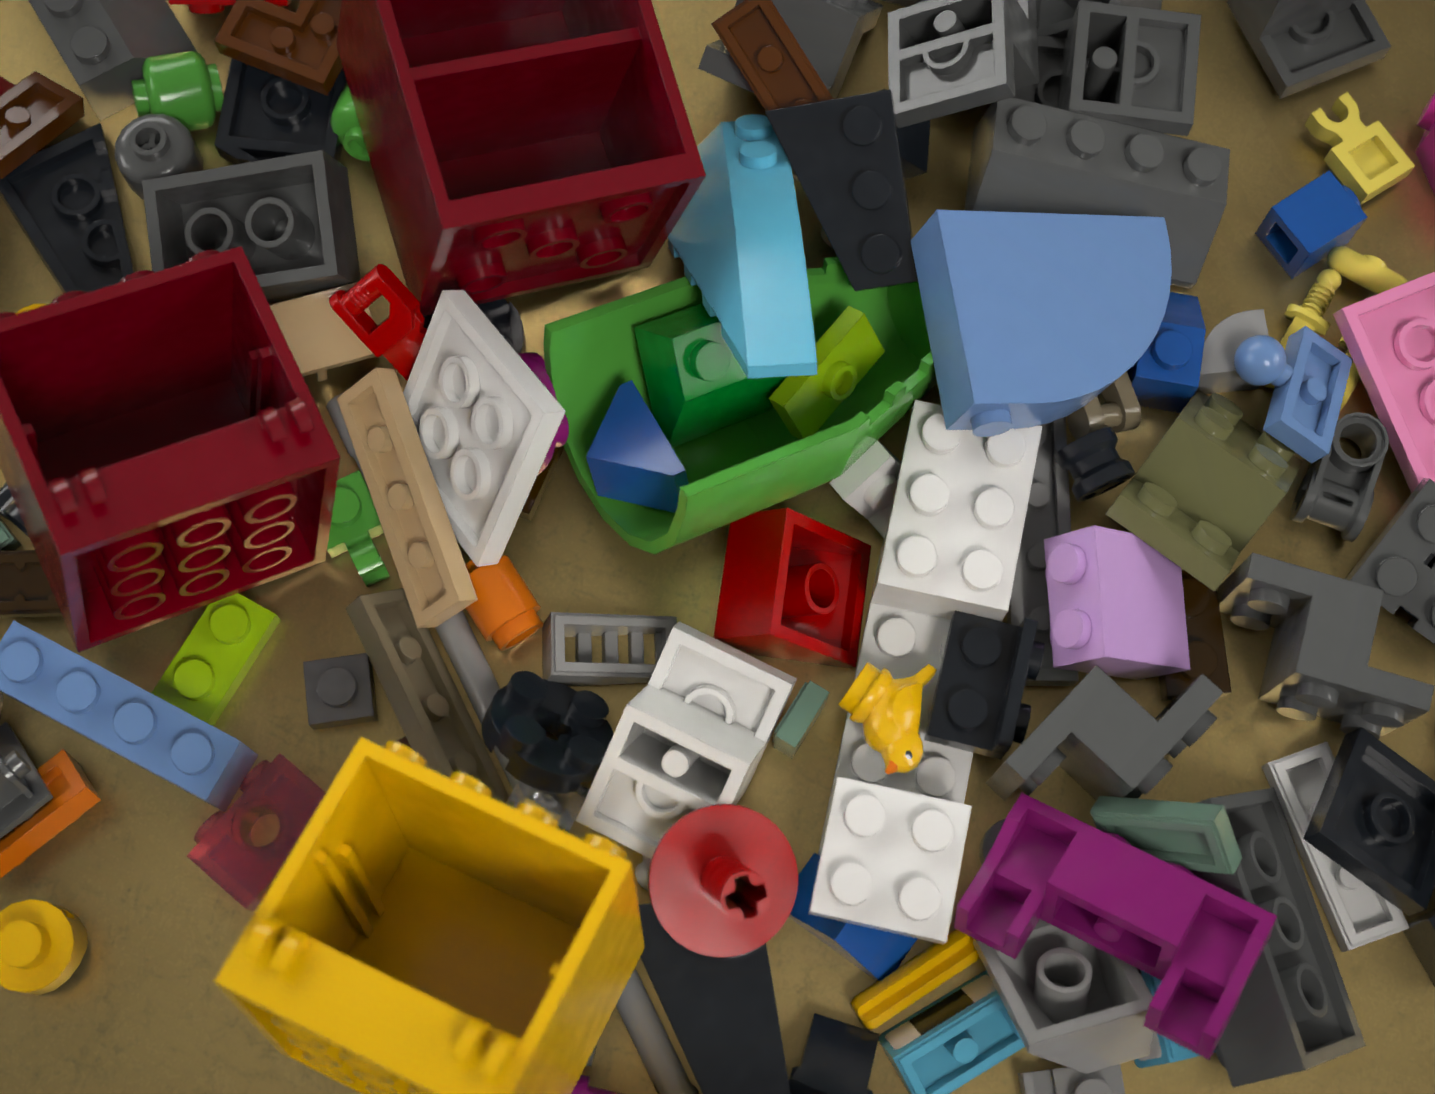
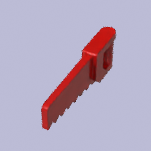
(400, 333)

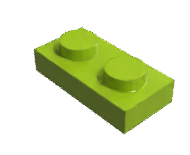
(216, 657)

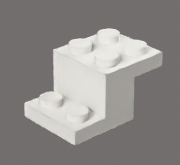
(685, 739)

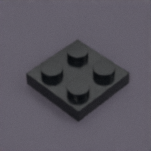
(1378, 821)

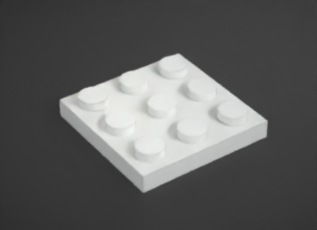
(479, 424)

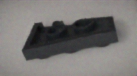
(855, 181)
(72, 212)

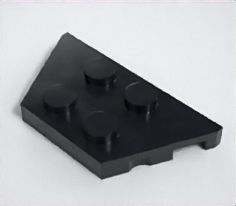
(274, 117)

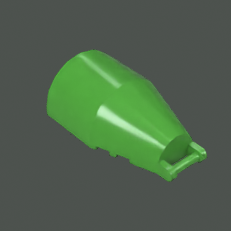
(757, 458)

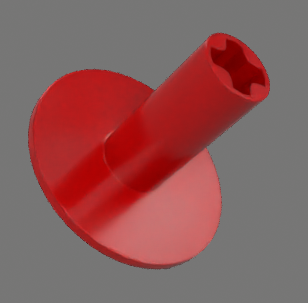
(698, 867)

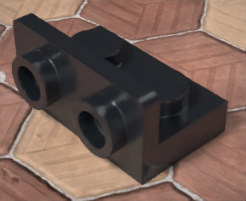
(983, 685)

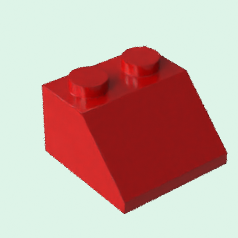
(793, 589)

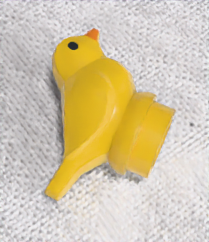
(889, 714)

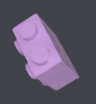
(1114, 605)

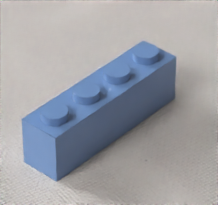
(122, 717)

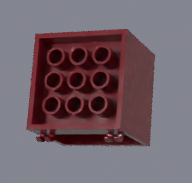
(162, 445)

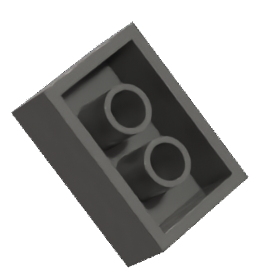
(282, 210)

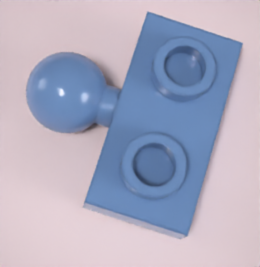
(1307, 389)

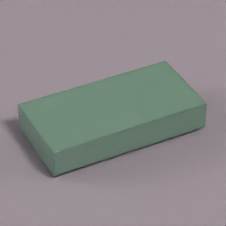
(1172, 831)

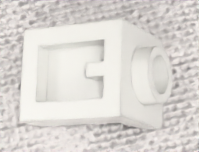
(871, 485)

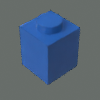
(1311, 223)

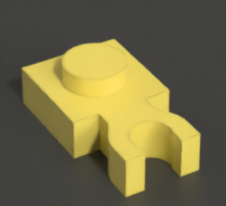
(1360, 155)

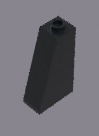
(719, 1012)

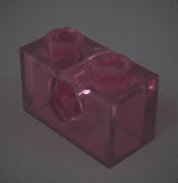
(225, 840)

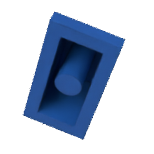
(1172, 364)

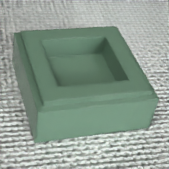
(799, 718)

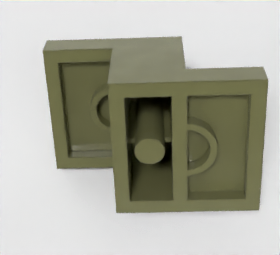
(1206, 488)

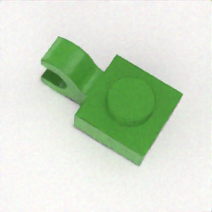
(354, 527)

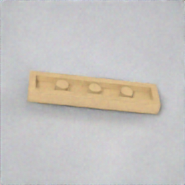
(406, 498)

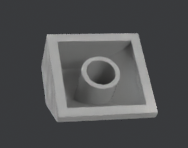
(1071, 1000)

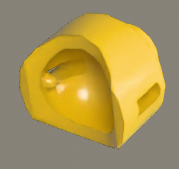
(39, 946)

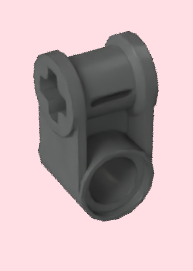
(1339, 487)

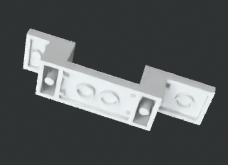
(949, 546)

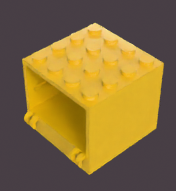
(437, 938)

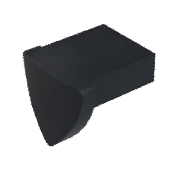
(834, 1059)

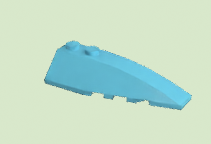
(748, 249)

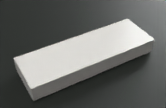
(1351, 907)

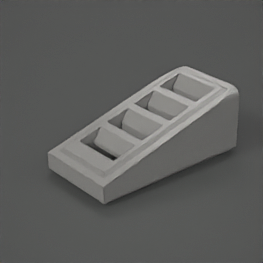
(609, 626)

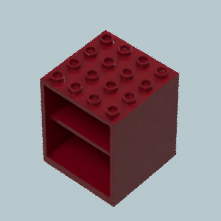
(519, 139)

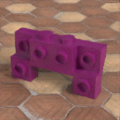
(1125, 905)

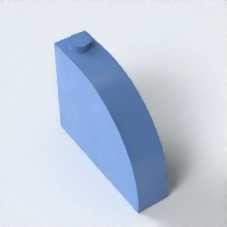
(1036, 309)

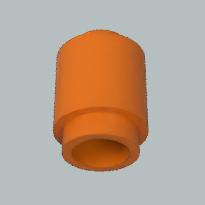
(504, 605)

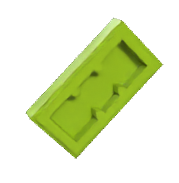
(842, 361)

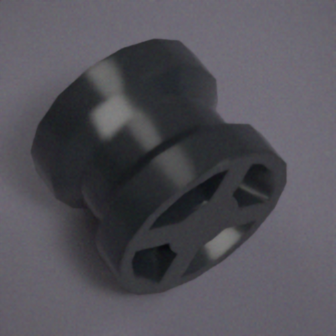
(1094, 464)

